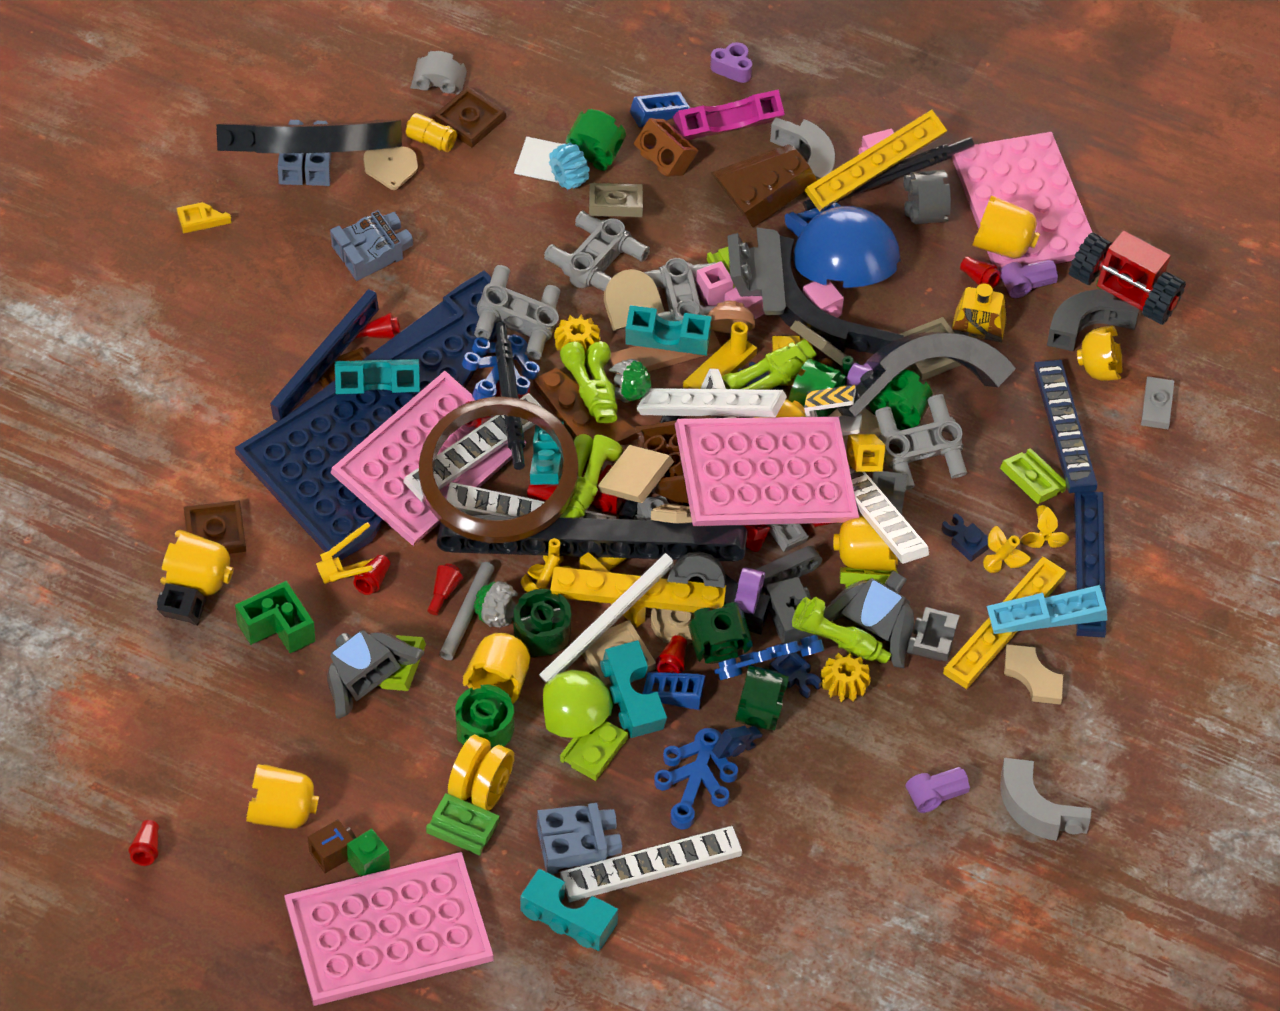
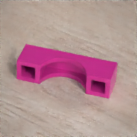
(713, 120)

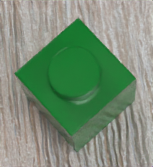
(368, 854)

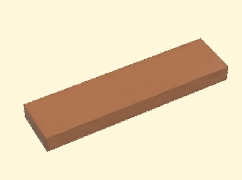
(659, 358)

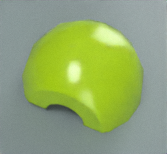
(575, 703)

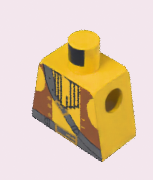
(981, 314)

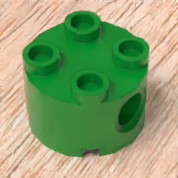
(597, 137)
(816, 378)
(905, 397)
(486, 714)

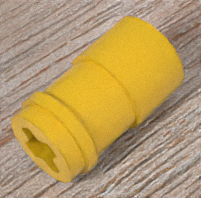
(430, 132)

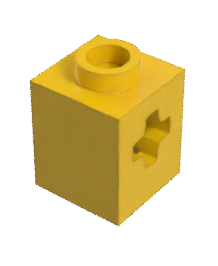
(865, 452)

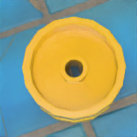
(481, 772)

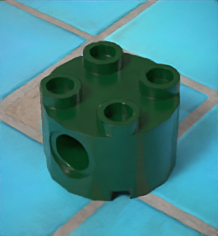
(542, 622)
(719, 633)
(761, 698)

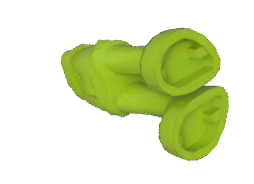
(781, 364)
(596, 393)
(595, 452)
(810, 619)

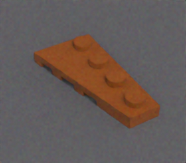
(564, 399)

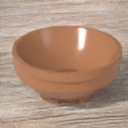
(728, 313)

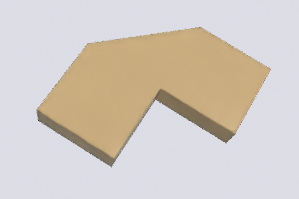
(671, 513)

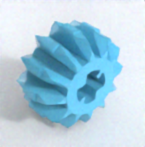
(569, 166)

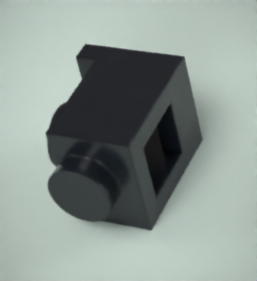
(190, 599)

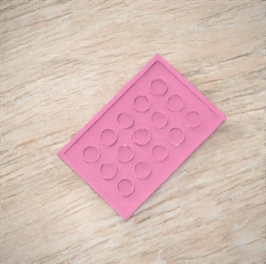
(1034, 177)
(393, 451)
(766, 471)
(388, 928)

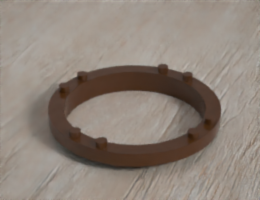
(498, 530)

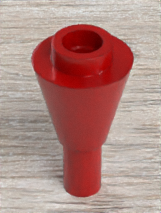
(383, 327)
(446, 580)

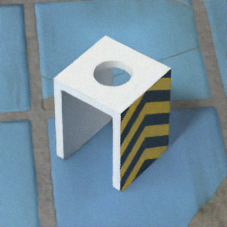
(834, 398)

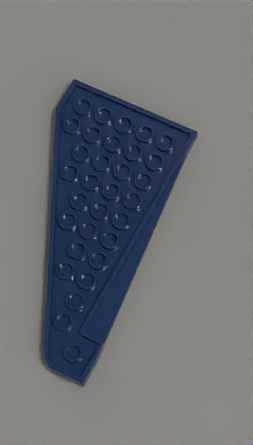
(300, 450)

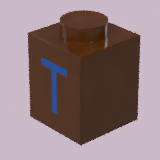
(329, 845)

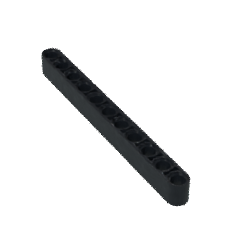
(611, 539)

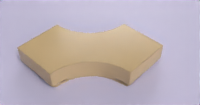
(1042, 683)

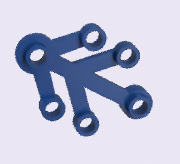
(487, 387)
(730, 668)
(696, 772)

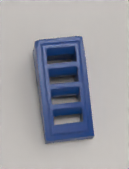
(652, 107)
(685, 681)

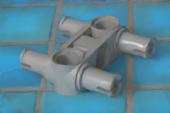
(597, 252)
(678, 282)
(517, 312)
(922, 441)

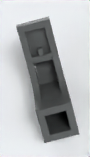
(1088, 309)

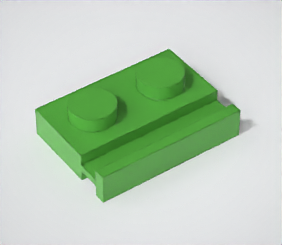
(462, 824)

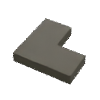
(818, 342)

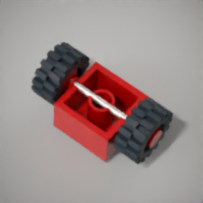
(1130, 272)

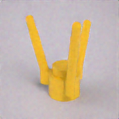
(332, 569)

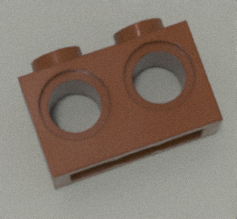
(668, 143)

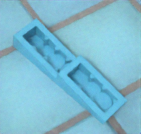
(1039, 612)

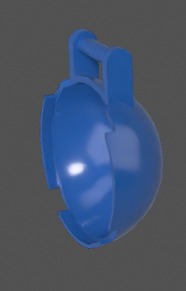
(843, 245)

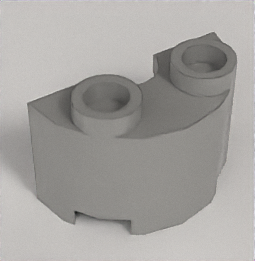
(440, 71)

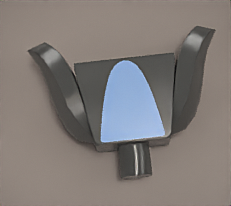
(878, 610)
(363, 664)

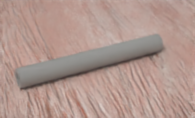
(466, 612)

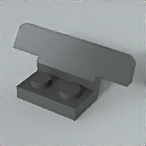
(759, 269)

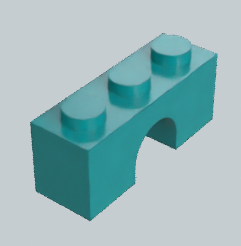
(649, 330)
(392, 375)
(639, 712)
(588, 925)

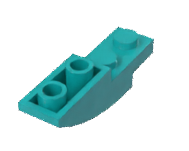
(546, 459)

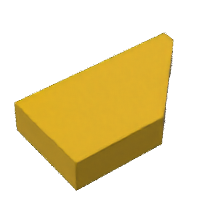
(200, 217)

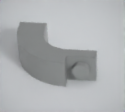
(809, 142)
(1033, 810)

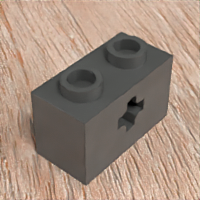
(783, 603)

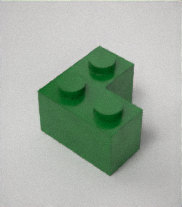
(276, 612)

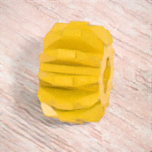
(576, 331)
(845, 677)

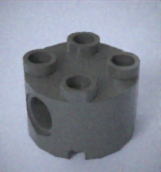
(927, 197)

